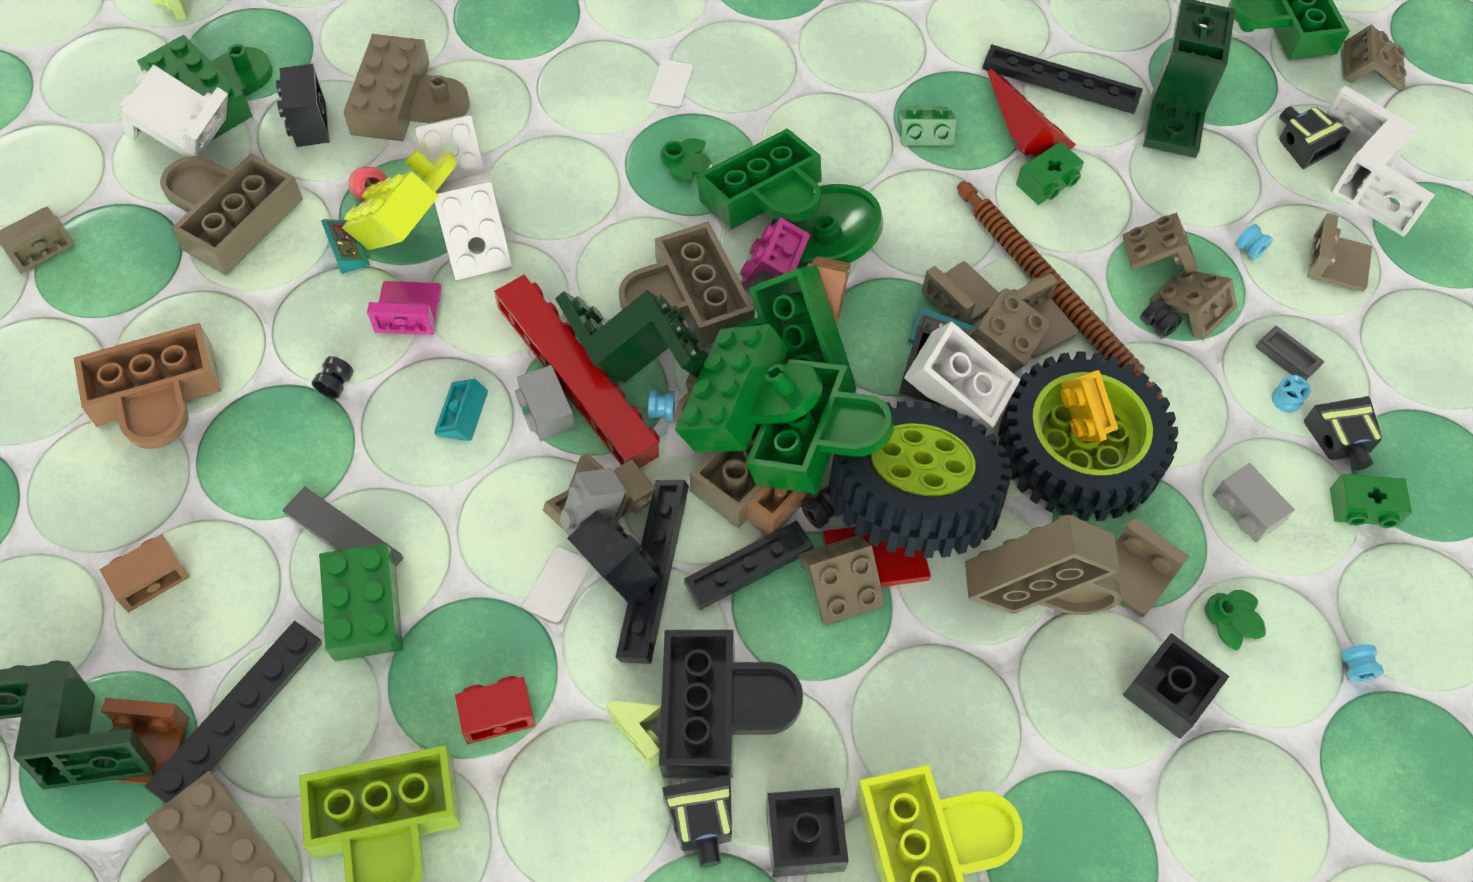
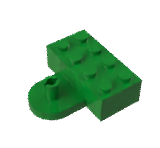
(1301, 26)
(235, 72)
(769, 177)
(800, 315)
(745, 387)
(840, 423)

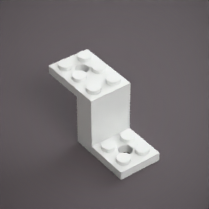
(173, 112)
(1369, 176)
(465, 199)

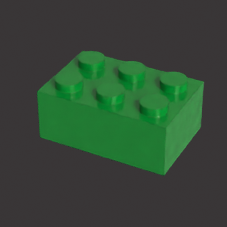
(360, 602)

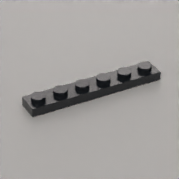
(1063, 79)
(659, 542)
(235, 712)

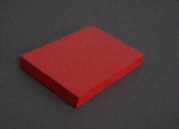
(891, 567)

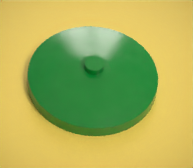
(843, 226)

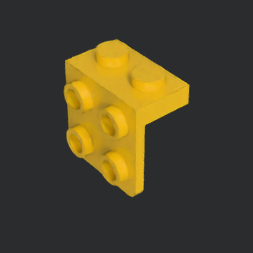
(1088, 407)

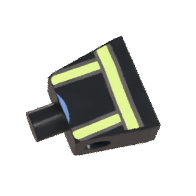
(1311, 135)
(1346, 430)
(701, 816)

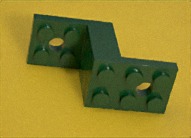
(1189, 77)
(633, 335)
(56, 725)

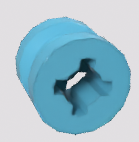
(1254, 241)
(1291, 393)
(661, 405)
(1362, 663)

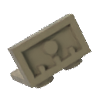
(1373, 50)
(34, 239)
(1159, 241)
(1337, 258)
(959, 292)
(1202, 296)
(1145, 566)
(844, 579)

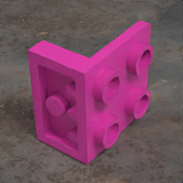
(776, 251)
(406, 308)

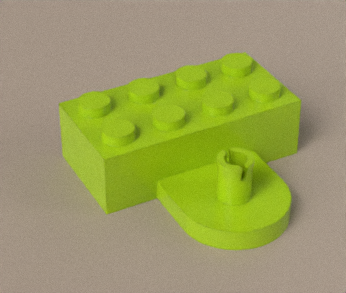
(380, 812)

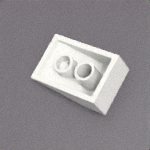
(962, 375)

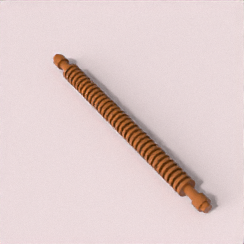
(1036, 266)

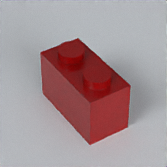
(494, 709)

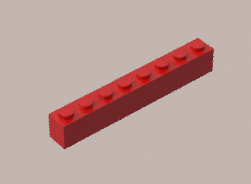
(586, 386)

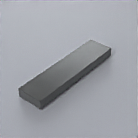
(331, 524)

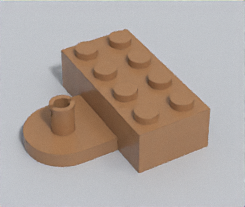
(148, 384)

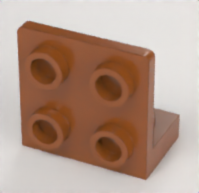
(156, 724)

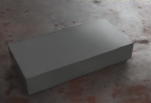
(1289, 353)

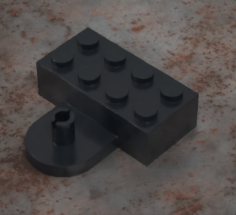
(714, 698)

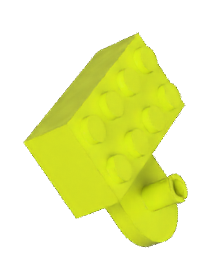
(399, 202)
(931, 838)

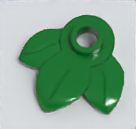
(685, 158)
(1235, 617)

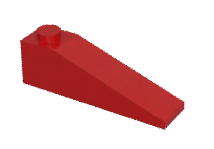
(1025, 121)

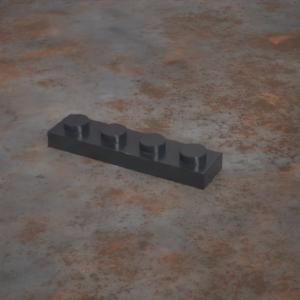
(747, 565)

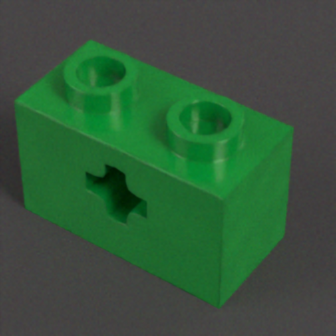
(1050, 173)
(1370, 500)

